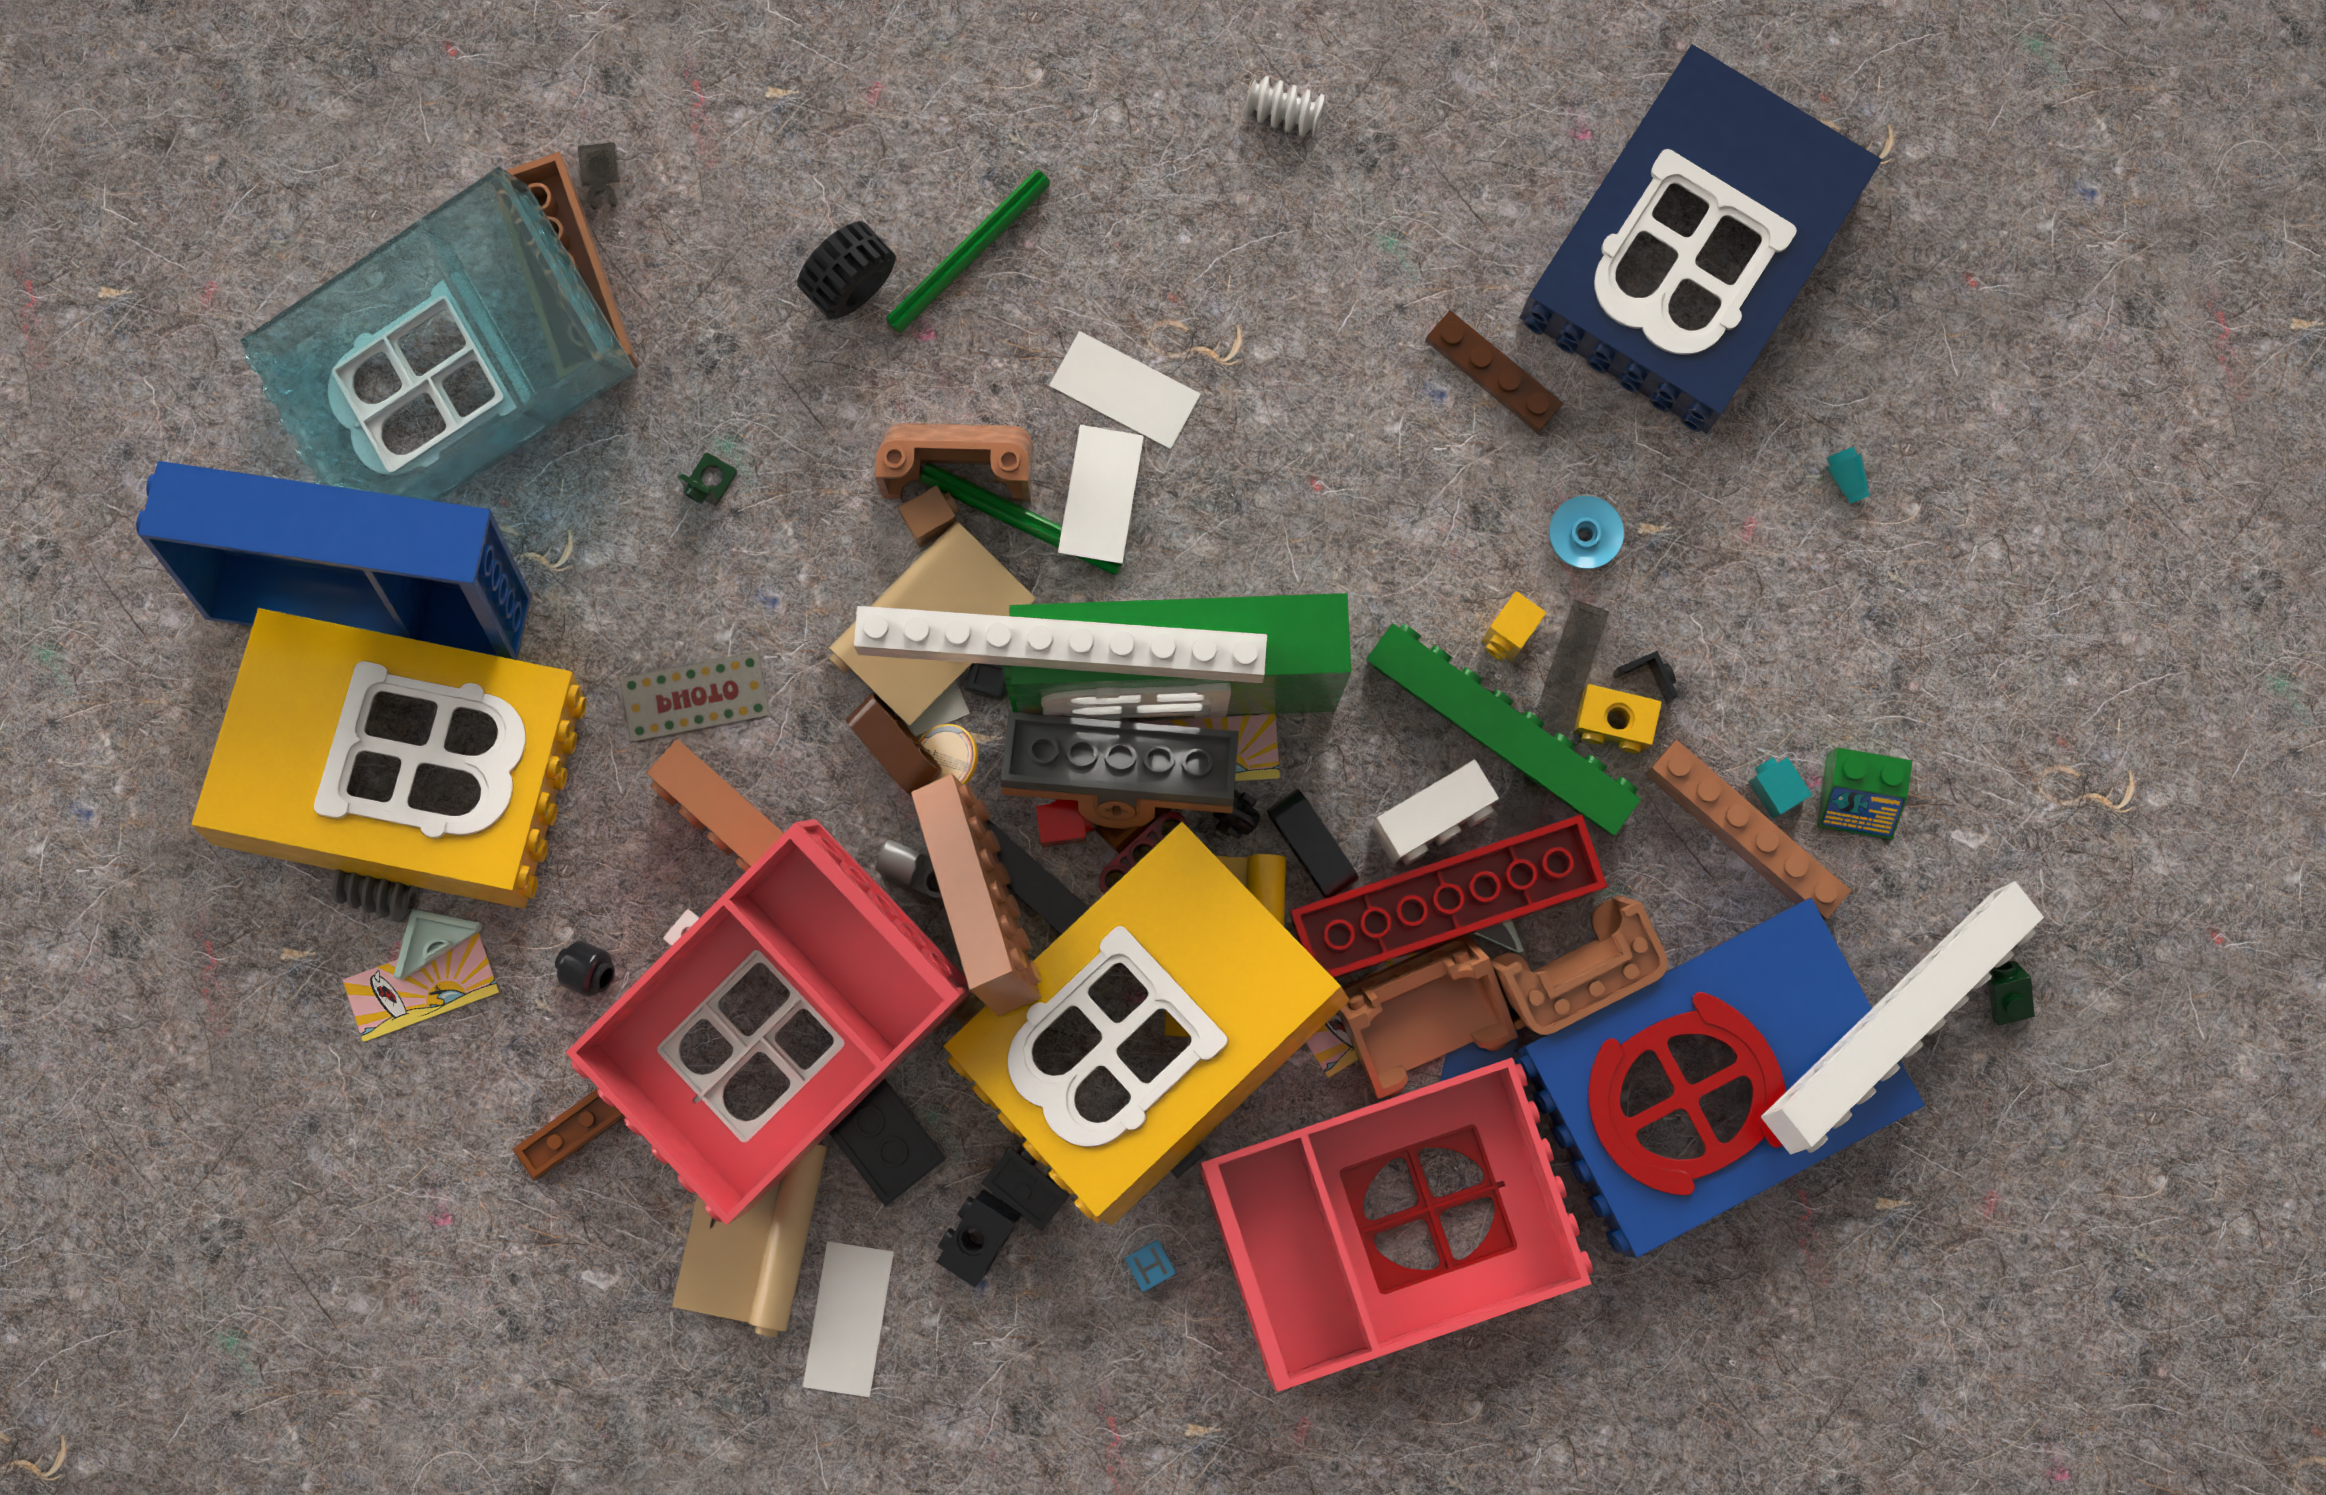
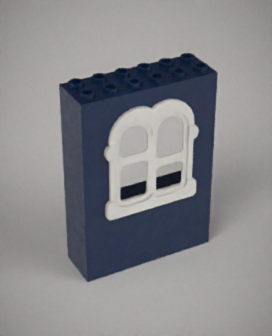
(1749, 162)

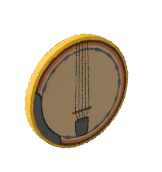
(953, 750)

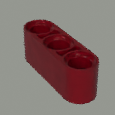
(1149, 838)

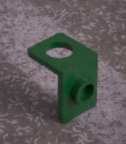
(698, 490)

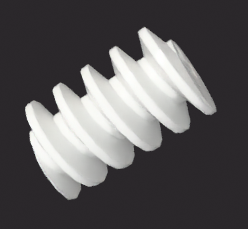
(1284, 106)

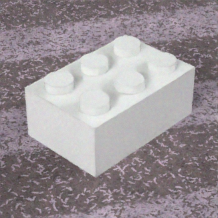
(1435, 814)

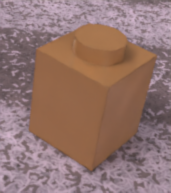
(929, 515)

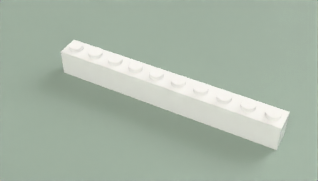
(1060, 644)
(1902, 1019)

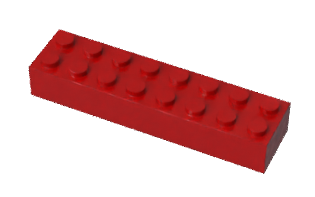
(1450, 898)

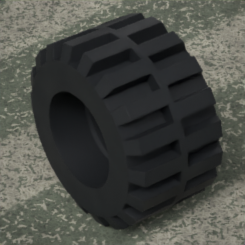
(846, 270)

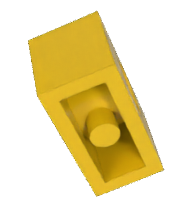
(1512, 627)
(1638, 712)

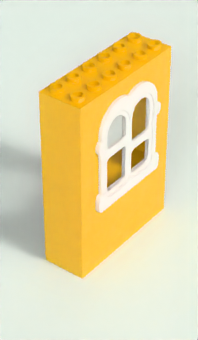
(302, 722)
(1204, 958)

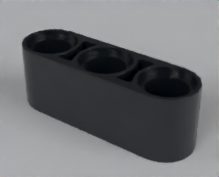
(1312, 844)

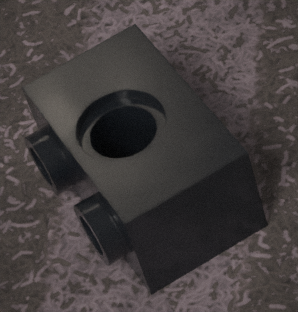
(996, 1223)

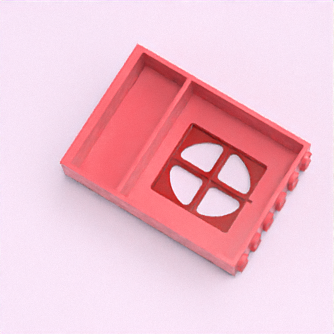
(1309, 1253)

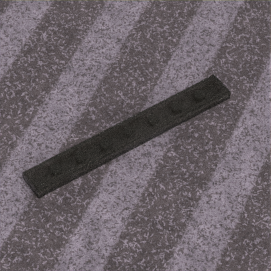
(1556, 710)

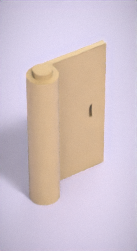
(948, 577)
(754, 1262)

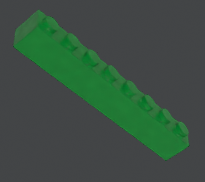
(1504, 730)

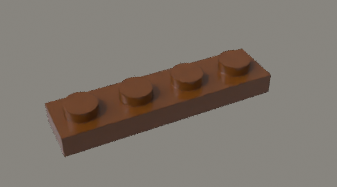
(1494, 371)

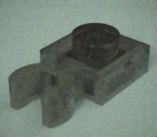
(599, 168)

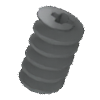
(375, 894)

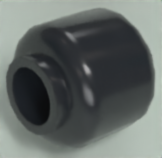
(584, 968)

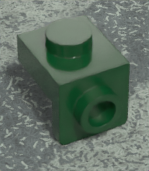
(2010, 993)

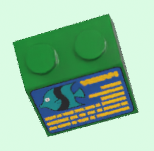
(1863, 793)

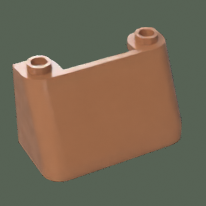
(910, 444)
(1590, 977)
(1424, 1012)

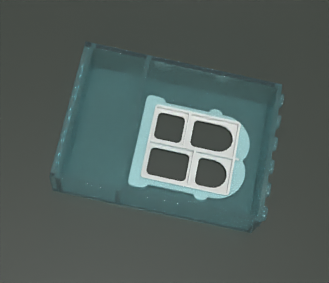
(522, 318)

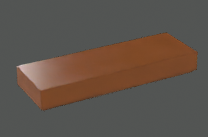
(566, 1135)

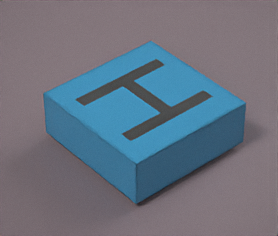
(1150, 1265)

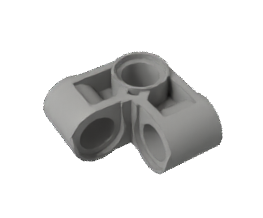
(907, 869)

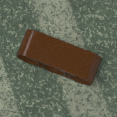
(893, 744)

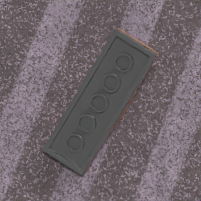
(1119, 767)

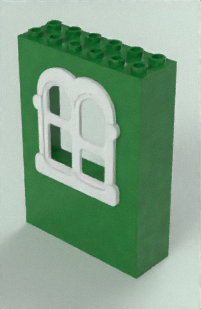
(1303, 661)

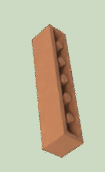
(1746, 829)

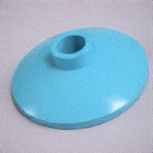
(1598, 519)

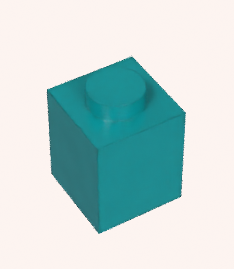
(1779, 786)

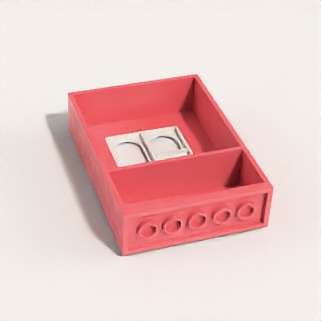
(841, 956)

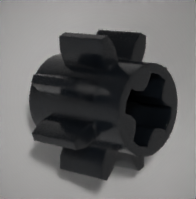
(1242, 819)

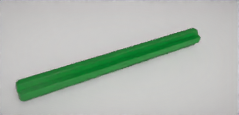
(968, 251)
(1002, 510)

